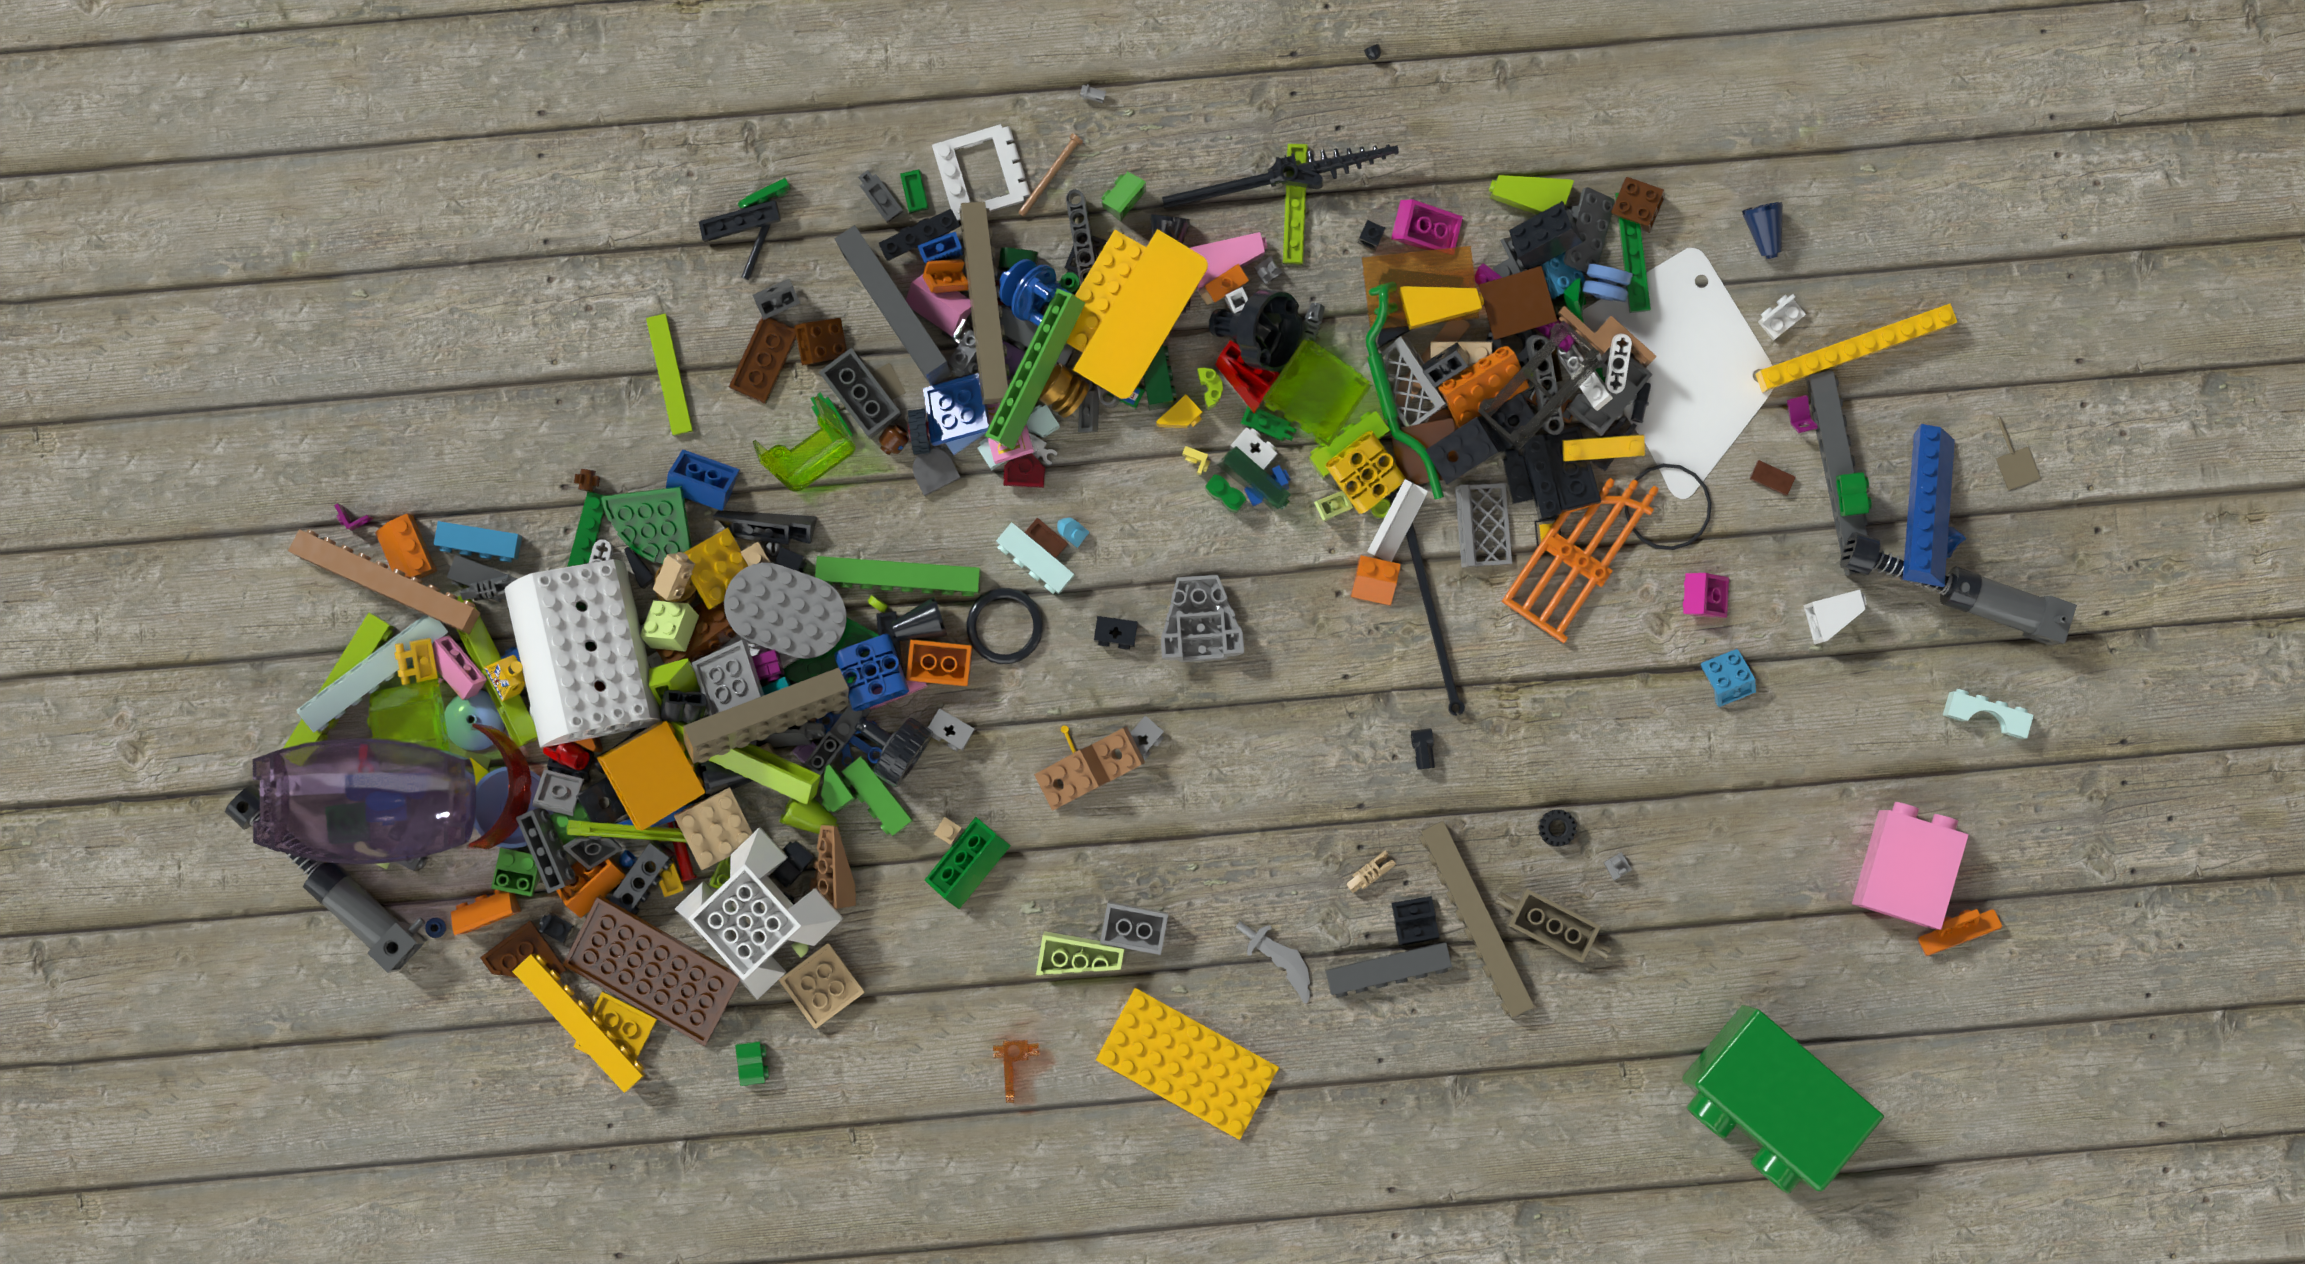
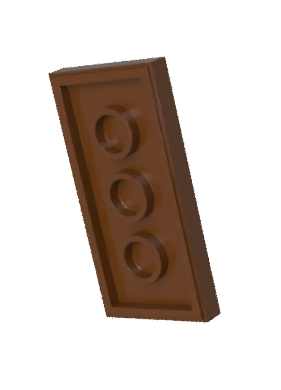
(763, 359)

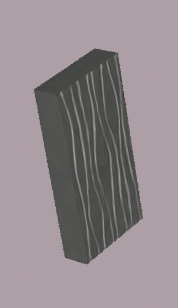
(893, 306)

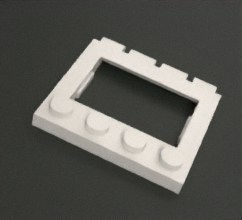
(1007, 154)

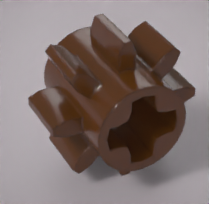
(587, 480)

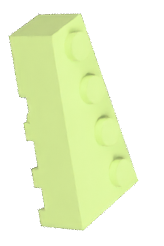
(1076, 954)

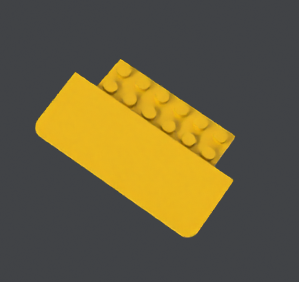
(1131, 307)

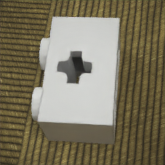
(1252, 437)

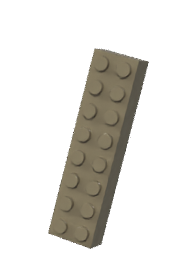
(766, 716)

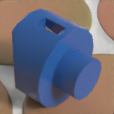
(1954, 540)

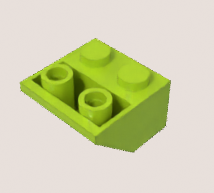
(673, 676)

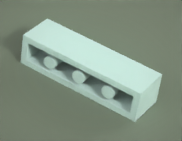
(1035, 558)

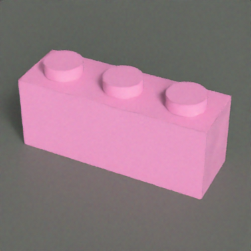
(457, 668)

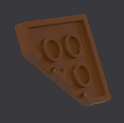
(516, 948)

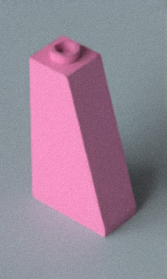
(1228, 253)

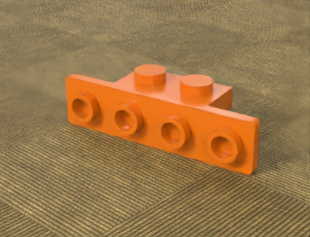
(1959, 930)

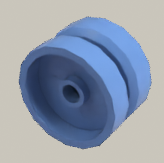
(1607, 287)

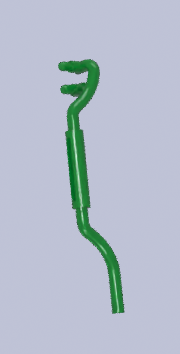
(1383, 385)

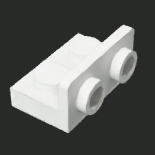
(1781, 317)

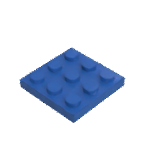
(955, 409)

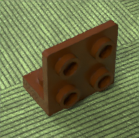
(1639, 203)
(820, 340)

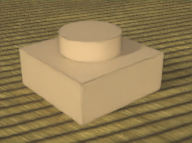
(947, 830)

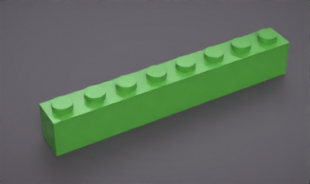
(1035, 369)
(898, 575)

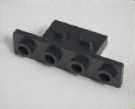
(923, 232)

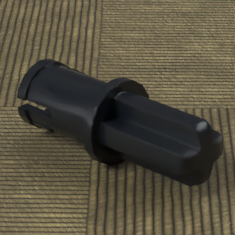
(1640, 403)

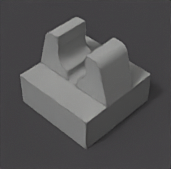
(1268, 270)
(1617, 866)

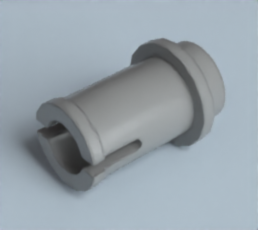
(1092, 93)

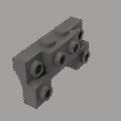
(1600, 420)

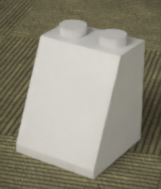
(1832, 614)

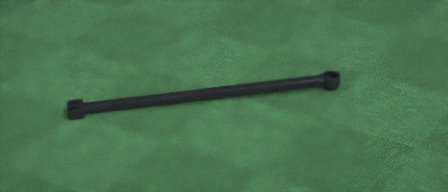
(1432, 619)

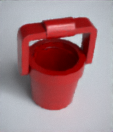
(568, 754)

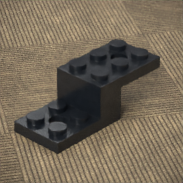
(590, 799)

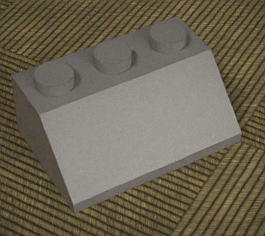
(1134, 928)

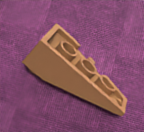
(833, 871)

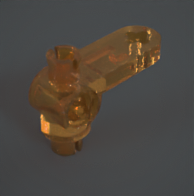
(1025, 1051)

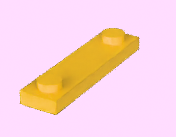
(1603, 447)

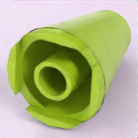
(807, 817)

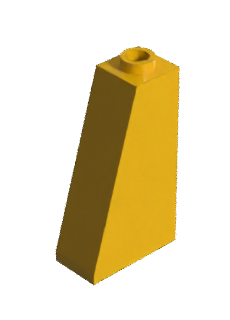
(1437, 304)

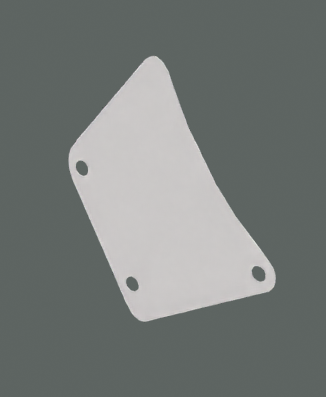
(1701, 371)

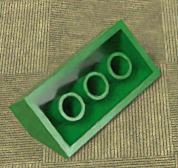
(967, 863)

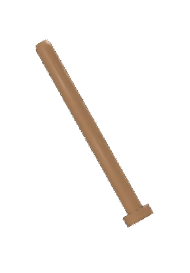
(1075, 140)

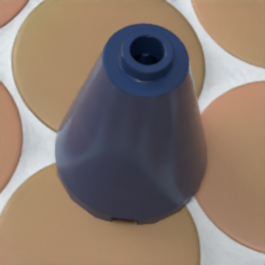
(1766, 227)

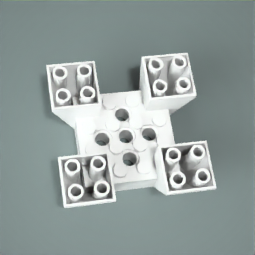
(748, 954)

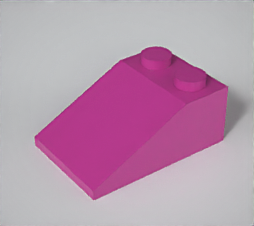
(1425, 226)

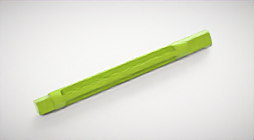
(586, 828)

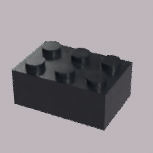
(1545, 236)

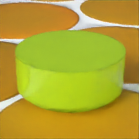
(1381, 508)
(877, 603)

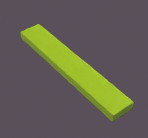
(1294, 212)
(669, 374)

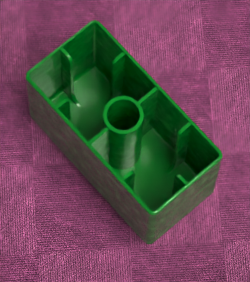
(1779, 1099)

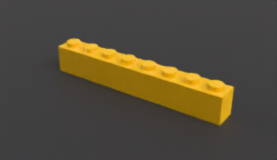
(579, 1023)

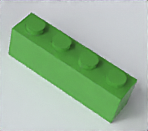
(877, 796)

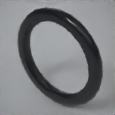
(1004, 658)

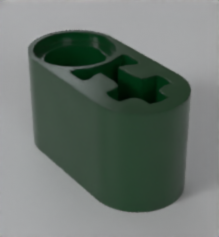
(1011, 256)

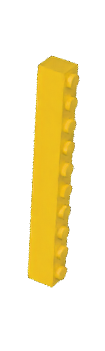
(1856, 348)

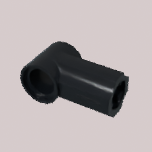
(1422, 743)

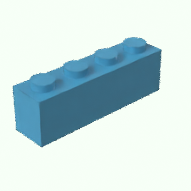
(477, 540)

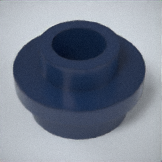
(441, 927)

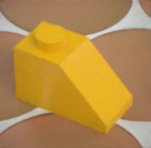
(1181, 415)

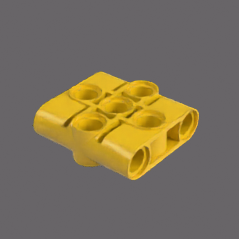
(1385, 474)

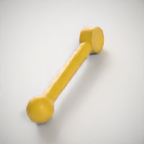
(1064, 729)

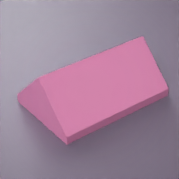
(942, 309)

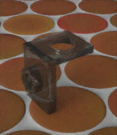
(960, 332)

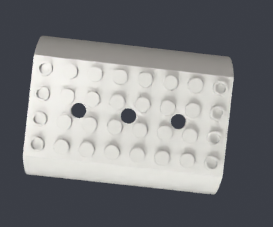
(559, 667)

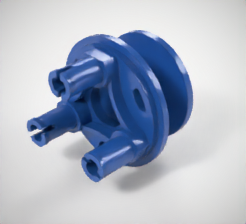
(1028, 289)

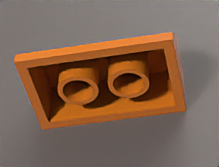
(405, 547)
(939, 663)
(590, 884)
(483, 911)

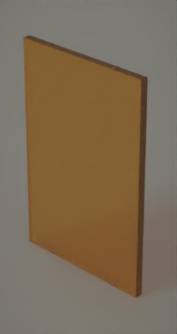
(1417, 269)

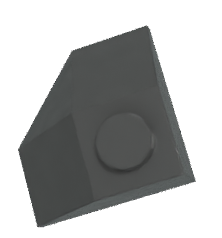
(592, 849)

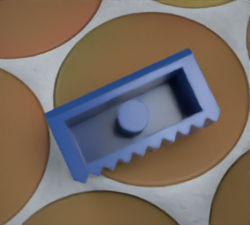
(941, 248)

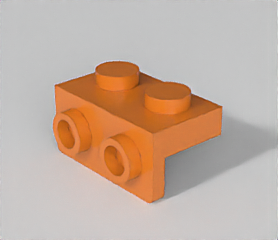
(945, 276)

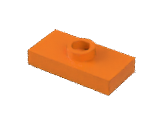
(1226, 283)

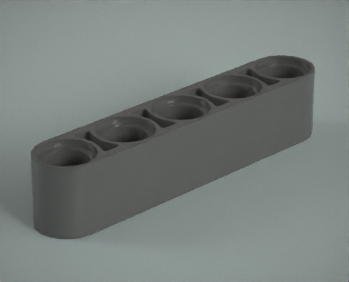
(1541, 375)

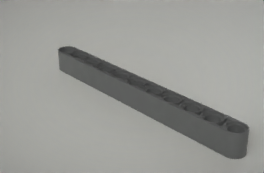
(1081, 250)

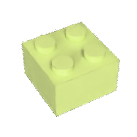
(669, 625)

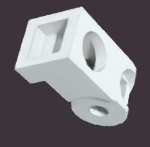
(1236, 300)

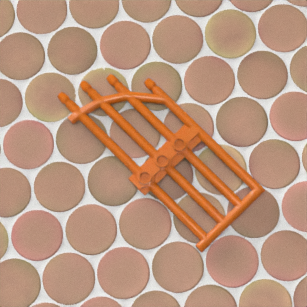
(1577, 559)

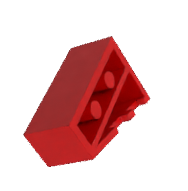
(1248, 382)

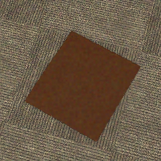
(1517, 302)
(1427, 434)

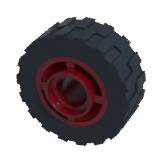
(919, 431)

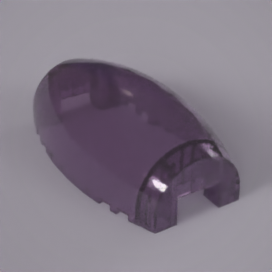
(364, 800)

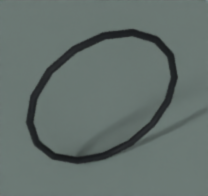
(1708, 508)

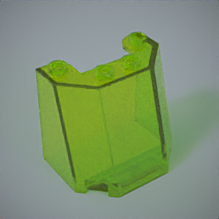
(1318, 391)
(410, 714)

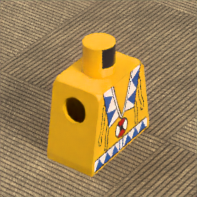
(506, 677)

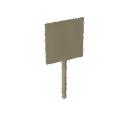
(888, 381)
(2017, 466)

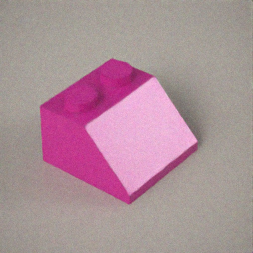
(1705, 595)

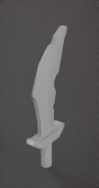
(1282, 957)

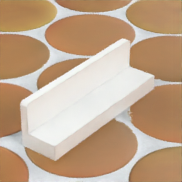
(1397, 521)

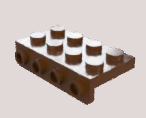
(708, 635)

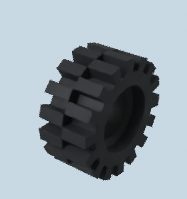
(1570, 827)

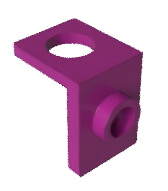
(1800, 414)
(344, 519)

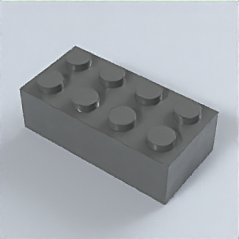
(860, 393)

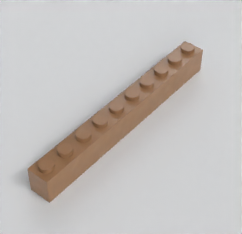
(384, 581)

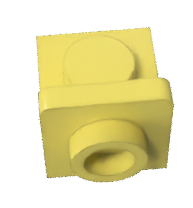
(1193, 456)

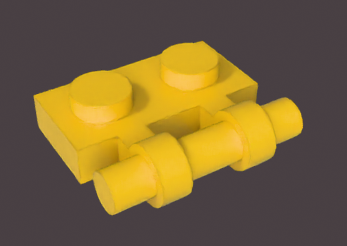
(422, 659)

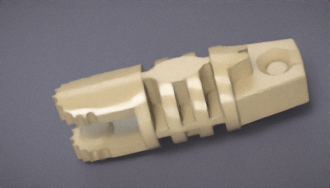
(1370, 872)

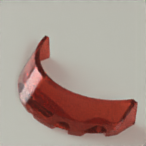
(519, 789)

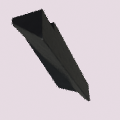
(768, 526)

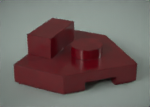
(1024, 472)

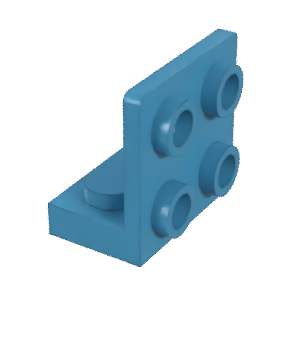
(1559, 276)
(1729, 677)

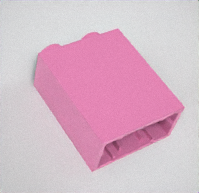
(1911, 866)

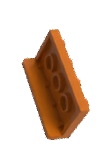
(1480, 381)

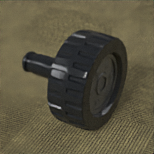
(899, 750)

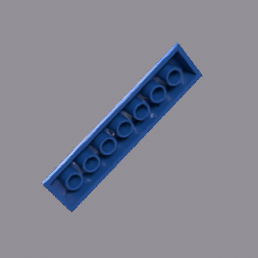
(1929, 506)

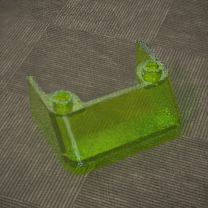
(812, 456)

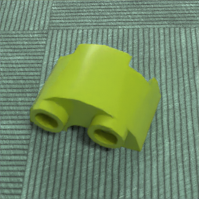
(1212, 381)

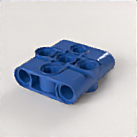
(881, 654)

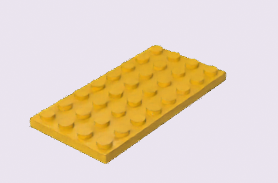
(1187, 1063)

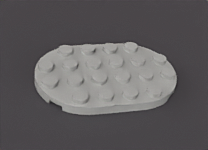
(785, 610)

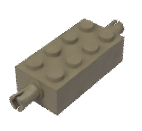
(1553, 925)

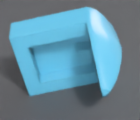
(1072, 531)

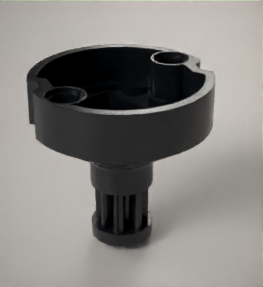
(1264, 329)

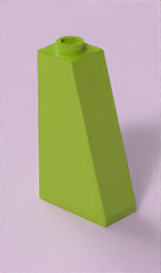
(1530, 193)

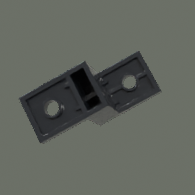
(1478, 440)

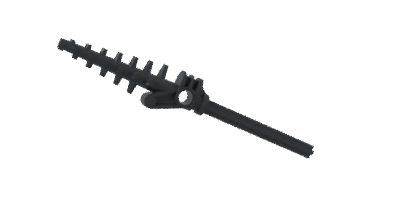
(1305, 174)

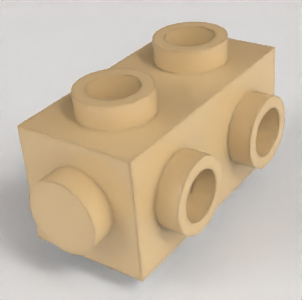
(673, 576)

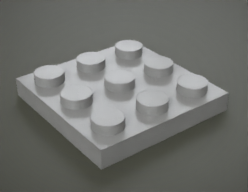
(728, 677)

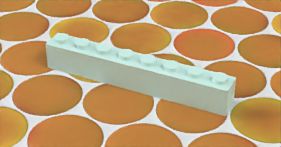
(366, 675)

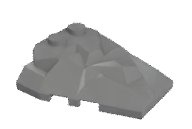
(1200, 622)

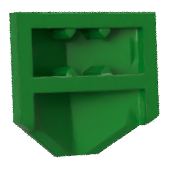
(1575, 298)

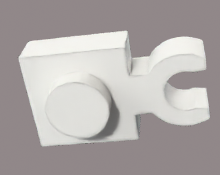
(1039, 449)

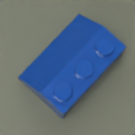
(703, 479)

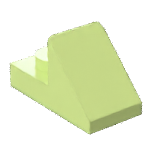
(1333, 505)

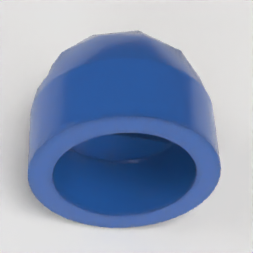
(627, 859)

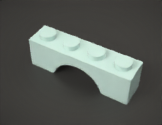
(1040, 423)
(2012, 721)

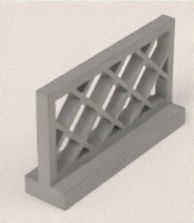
(1415, 363)
(1467, 530)

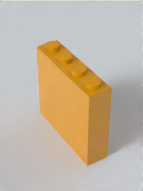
(651, 775)

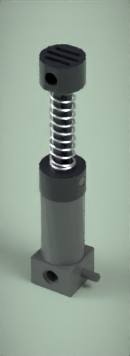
(2040, 618)
(344, 897)

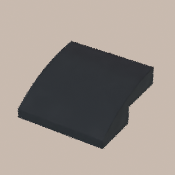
(1415, 921)

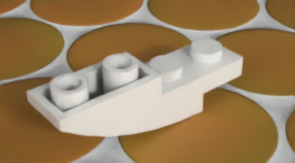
(1593, 387)

